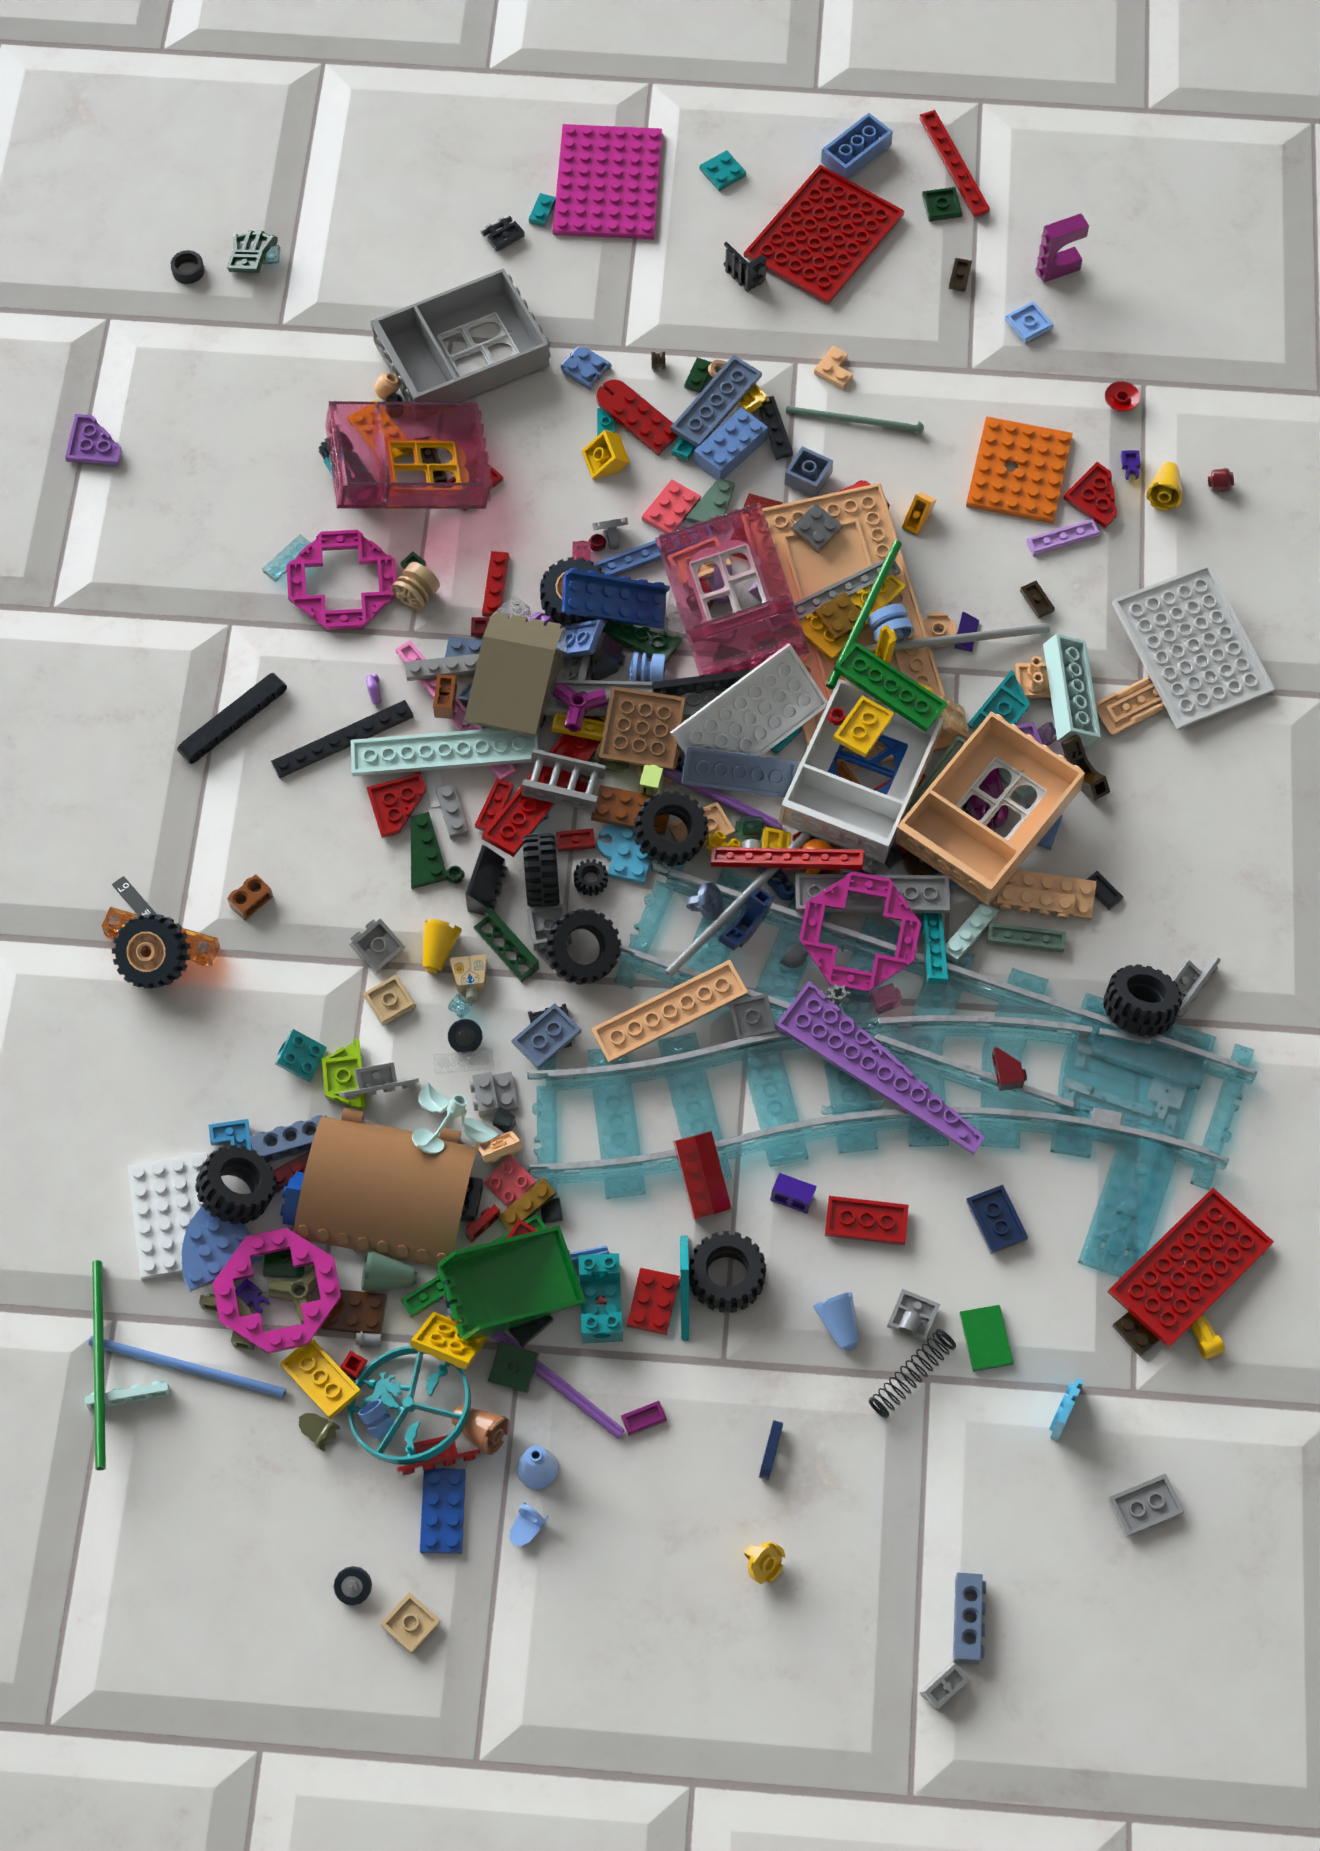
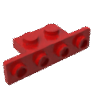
(447, 1457)

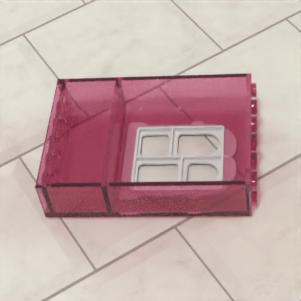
(746, 635)

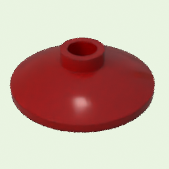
(1124, 391)

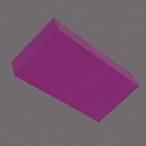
(643, 1418)

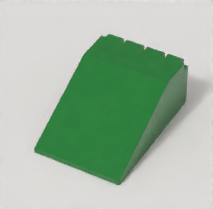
(509, 1282)

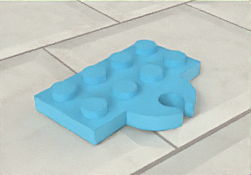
(625, 857)

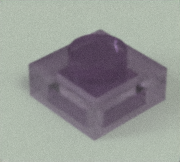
(1047, 733)

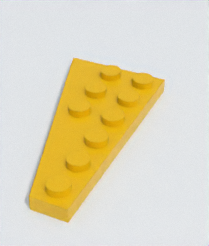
(819, 636)

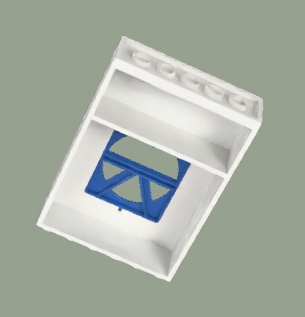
(844, 810)

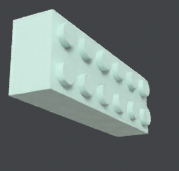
(1071, 689)

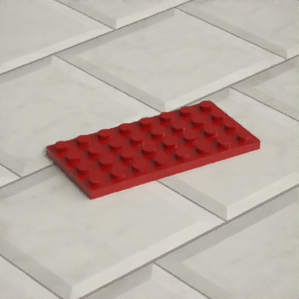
(1190, 1267)

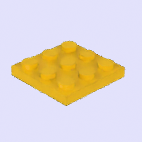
(441, 1339)

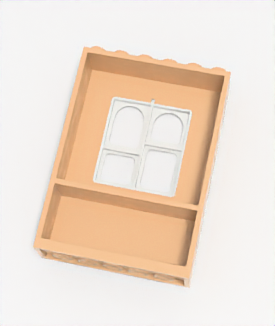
(966, 847)

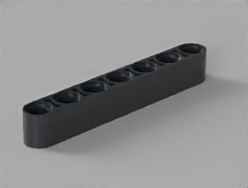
(231, 718)

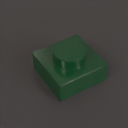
(412, 557)

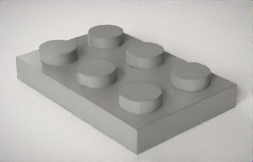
(1146, 1505)

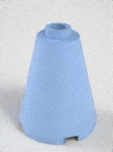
(840, 1319)
(537, 1468)

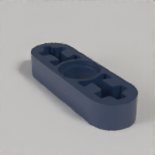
(784, 889)
(771, 1450)

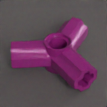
(577, 712)

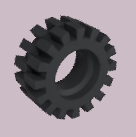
(588, 867)

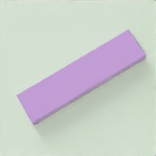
(1063, 537)

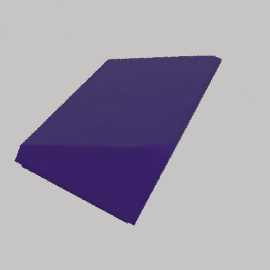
(967, 625)

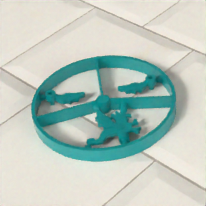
(381, 1391)

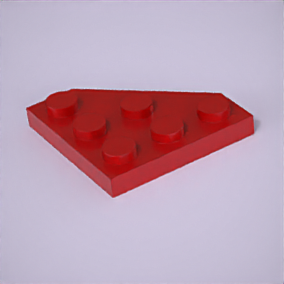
(1094, 495)
(395, 802)

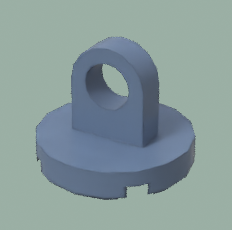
(707, 902)

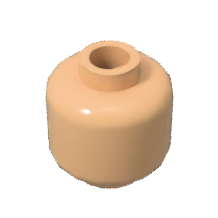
(386, 385)

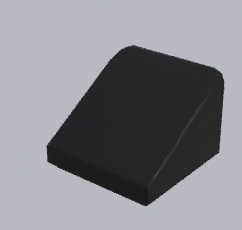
(504, 1120)
(552, 1211)

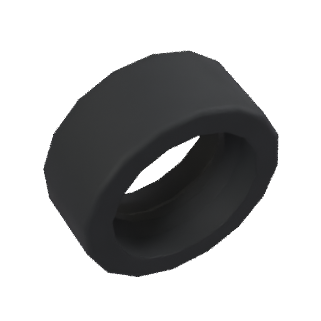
(187, 277)

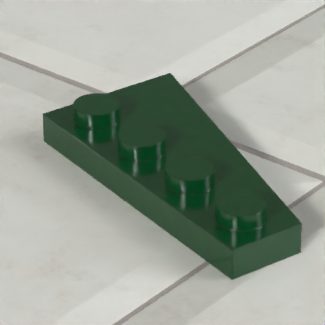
(642, 639)
(426, 858)

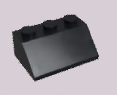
(485, 881)

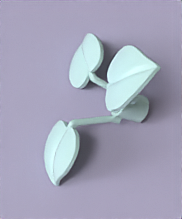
(434, 1101)

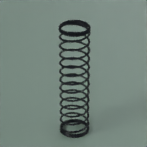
(884, 1412)

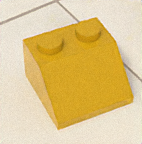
(605, 455)

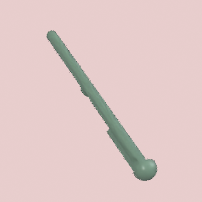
(856, 419)

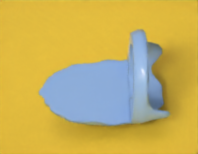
(526, 1525)

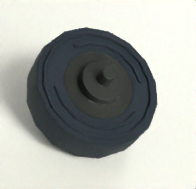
(465, 1035)

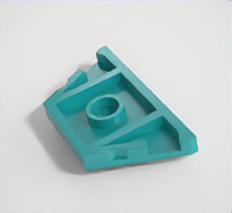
(1006, 701)

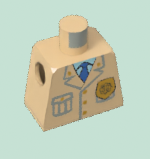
(469, 974)

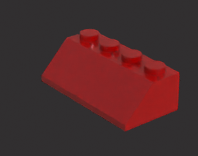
(702, 1175)

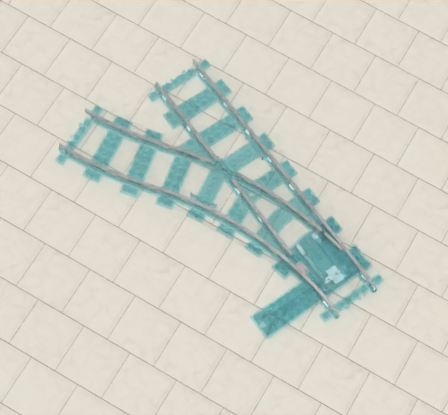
(1108, 1091)

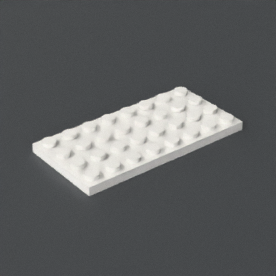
(756, 709)

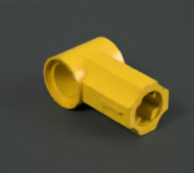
(1208, 1342)

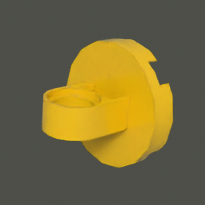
(764, 1561)

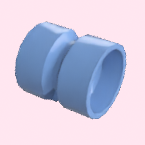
(375, 1416)

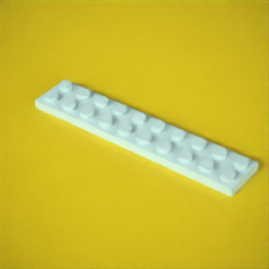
(440, 751)

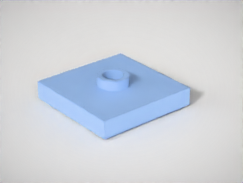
(1029, 322)

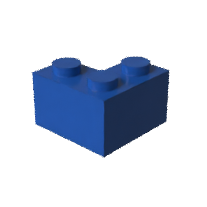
(291, 1194)

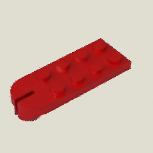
(636, 415)

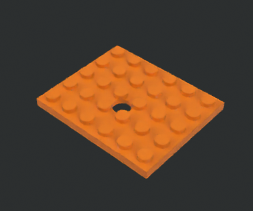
(1035, 485)

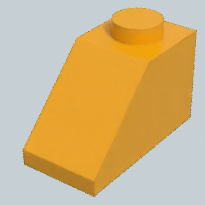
(919, 512)

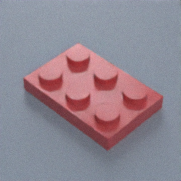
(671, 507)

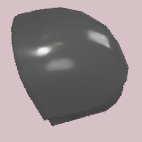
(794, 957)

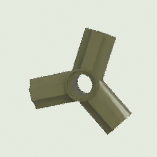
(286, 1290)

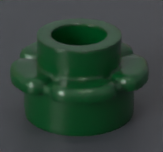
(455, 870)

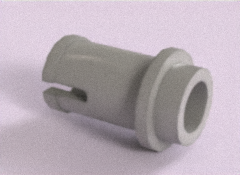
(368, 1339)

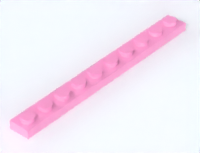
(409, 652)

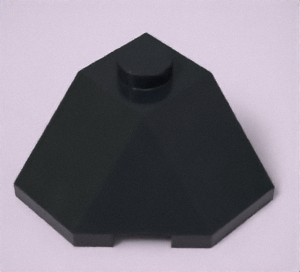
(608, 658)

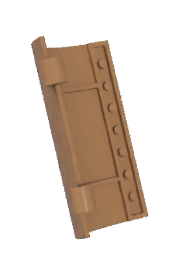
(381, 1192)

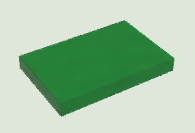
(986, 1338)

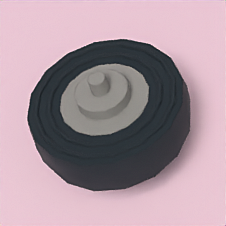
(352, 1585)

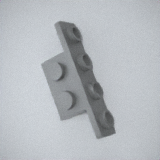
(1191, 980)
(376, 1078)

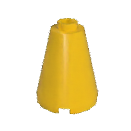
(1165, 488)
(438, 944)

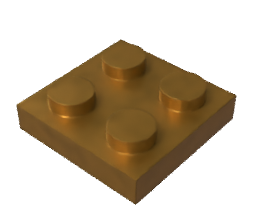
(838, 615)

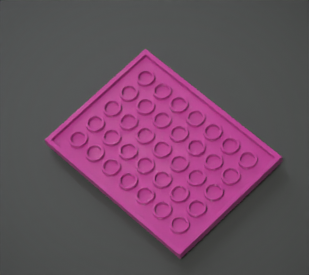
(607, 181)

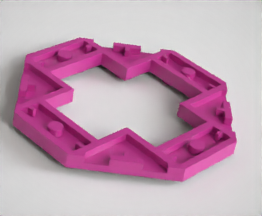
(315, 604)
(836, 897)
(240, 1267)

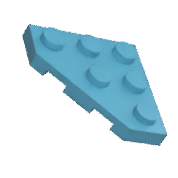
(1065, 1408)

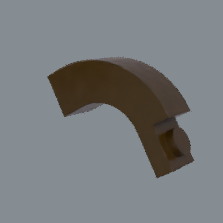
(1094, 783)

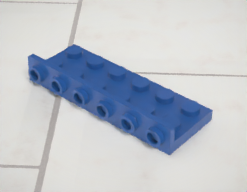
(614, 598)

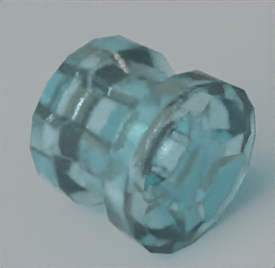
(460, 1006)

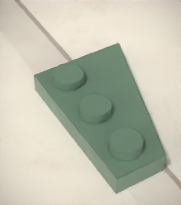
(713, 502)

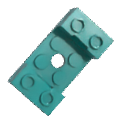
(601, 1277)

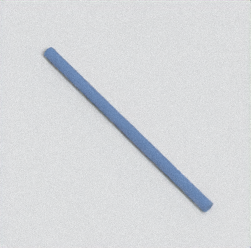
(192, 1368)

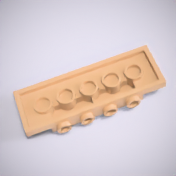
(1047, 895)

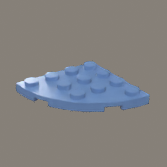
(209, 1247)

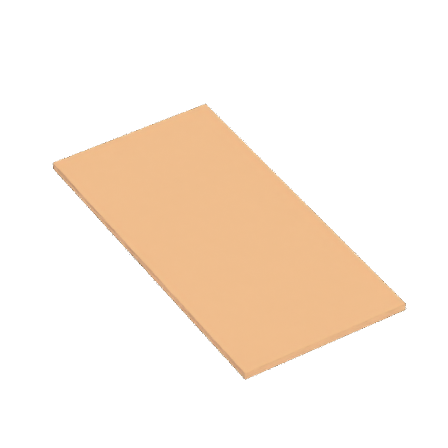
(859, 544)

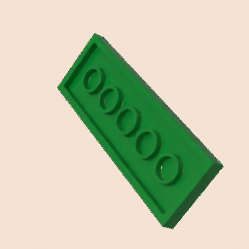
(890, 686)

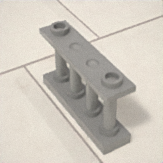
(559, 795)

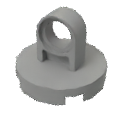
(610, 526)

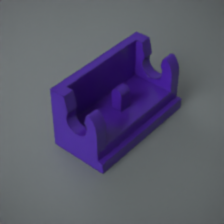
(793, 1193)

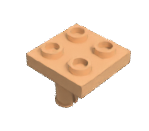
(1033, 678)

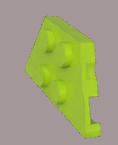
(340, 1074)

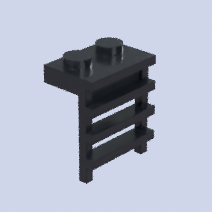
(747, 273)

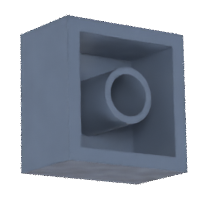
(808, 472)

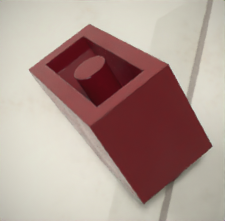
(1008, 1071)

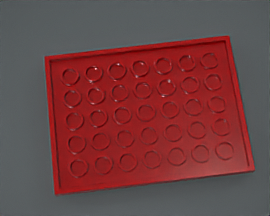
(824, 233)

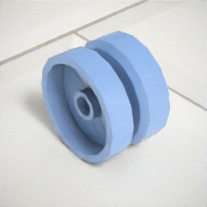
(896, 618)

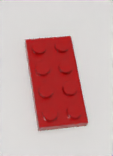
(866, 1220)

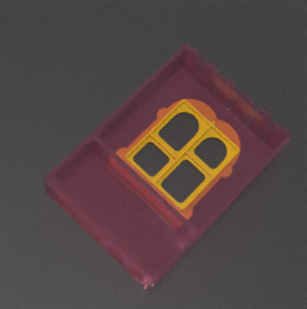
(363, 462)

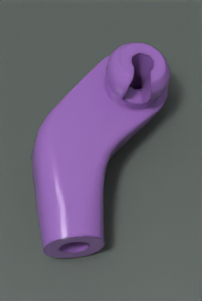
(373, 688)

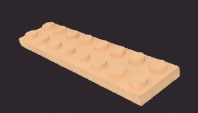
(669, 1011)

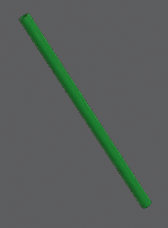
(867, 607)

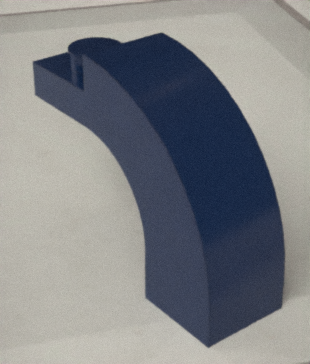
(748, 921)

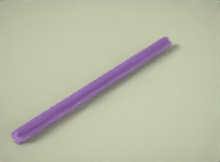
(725, 800)
(568, 1391)

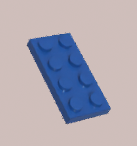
(443, 1511)

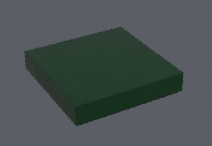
(942, 204)

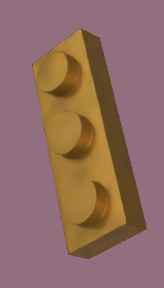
(528, 1204)

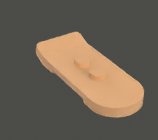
(1129, 706)

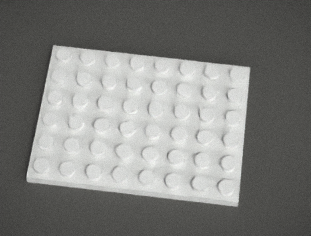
(1192, 646)

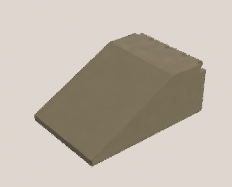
(515, 673)

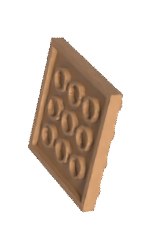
(640, 728)

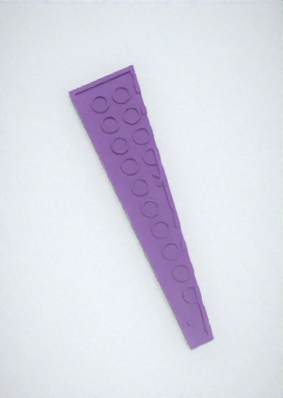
(837, 1039)

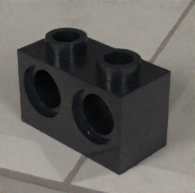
(472, 1200)

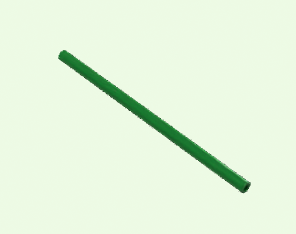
(98, 1348)

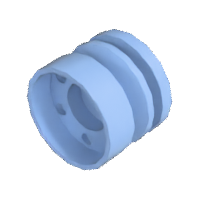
(645, 670)

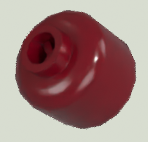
(1221, 480)

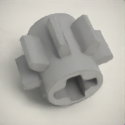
(869, 866)
(840, 992)

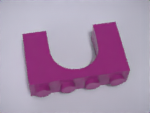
(1056, 235)

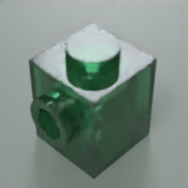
(750, 827)

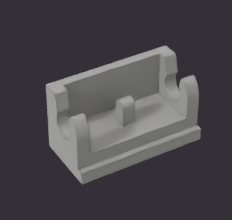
(944, 1685)

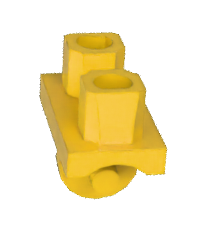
(717, 840)

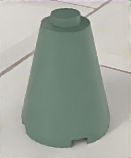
(386, 1273)

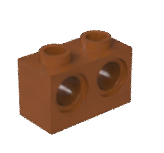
(445, 696)
(253, 900)

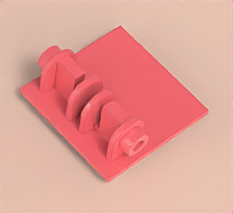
(509, 1181)

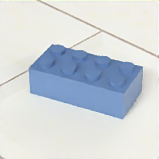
(857, 146)
(730, 444)

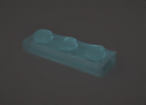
(278, 565)

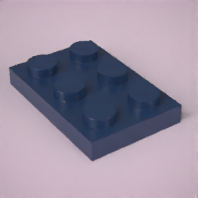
(996, 1219)

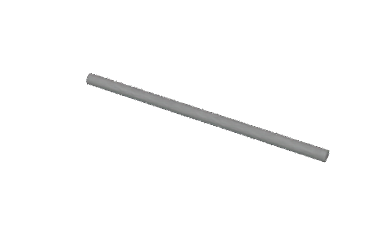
(966, 637)
(728, 913)

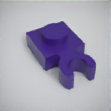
(1131, 461)
(251, 1294)

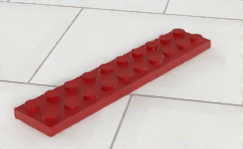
(525, 814)

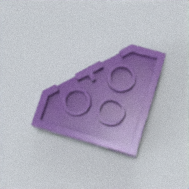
(91, 443)

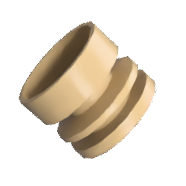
(415, 586)

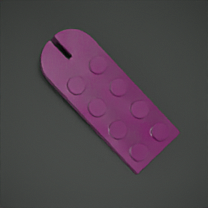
(978, 808)

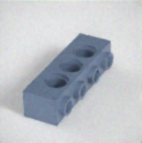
(280, 1135)
(962, 1651)

